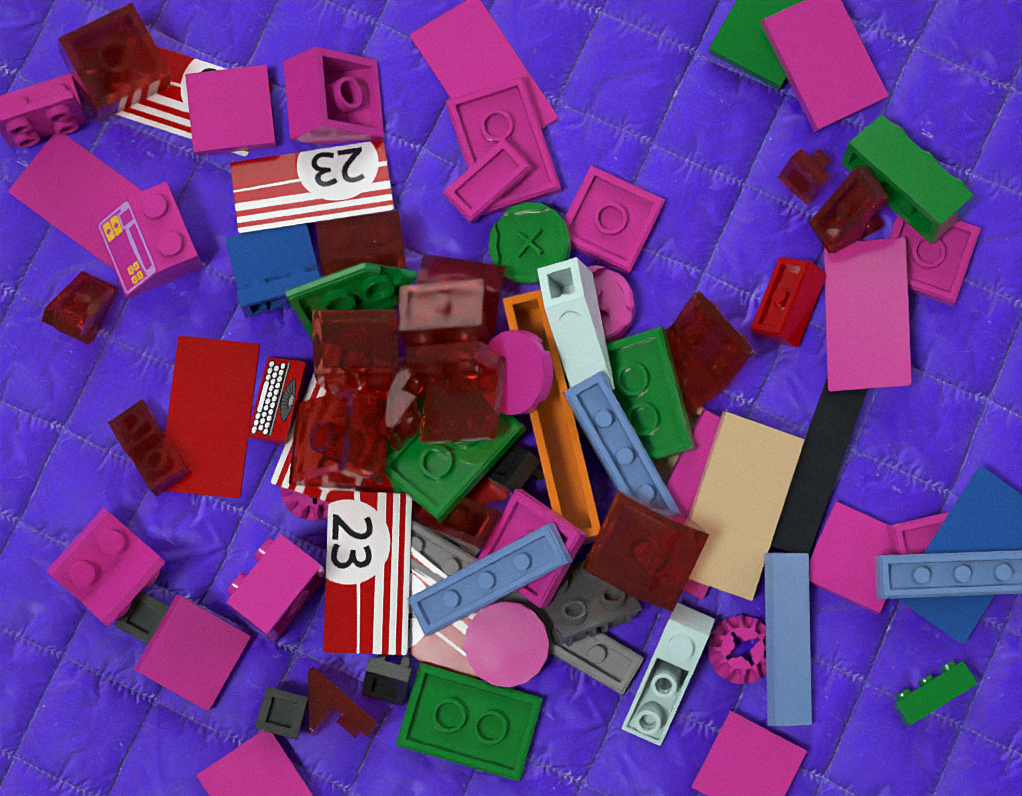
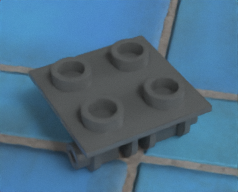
(587, 603)

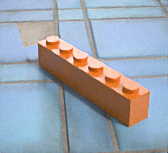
(556, 425)

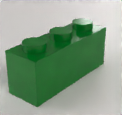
(911, 177)

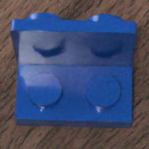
(270, 264)

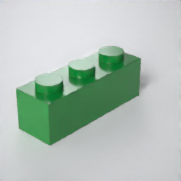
(933, 692)

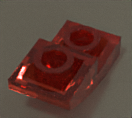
(402, 408)
(149, 447)

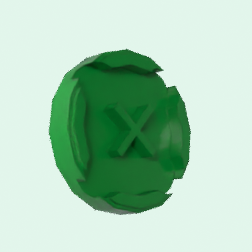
(529, 239)

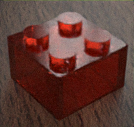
(114, 62)

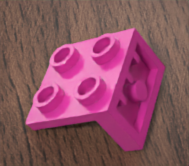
(41, 111)
(106, 567)

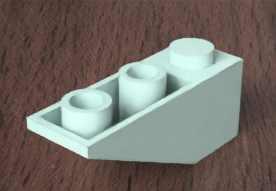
(575, 320)
(668, 674)

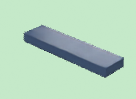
(616, 441)
(948, 574)
(489, 579)
(788, 639)

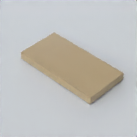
(741, 502)

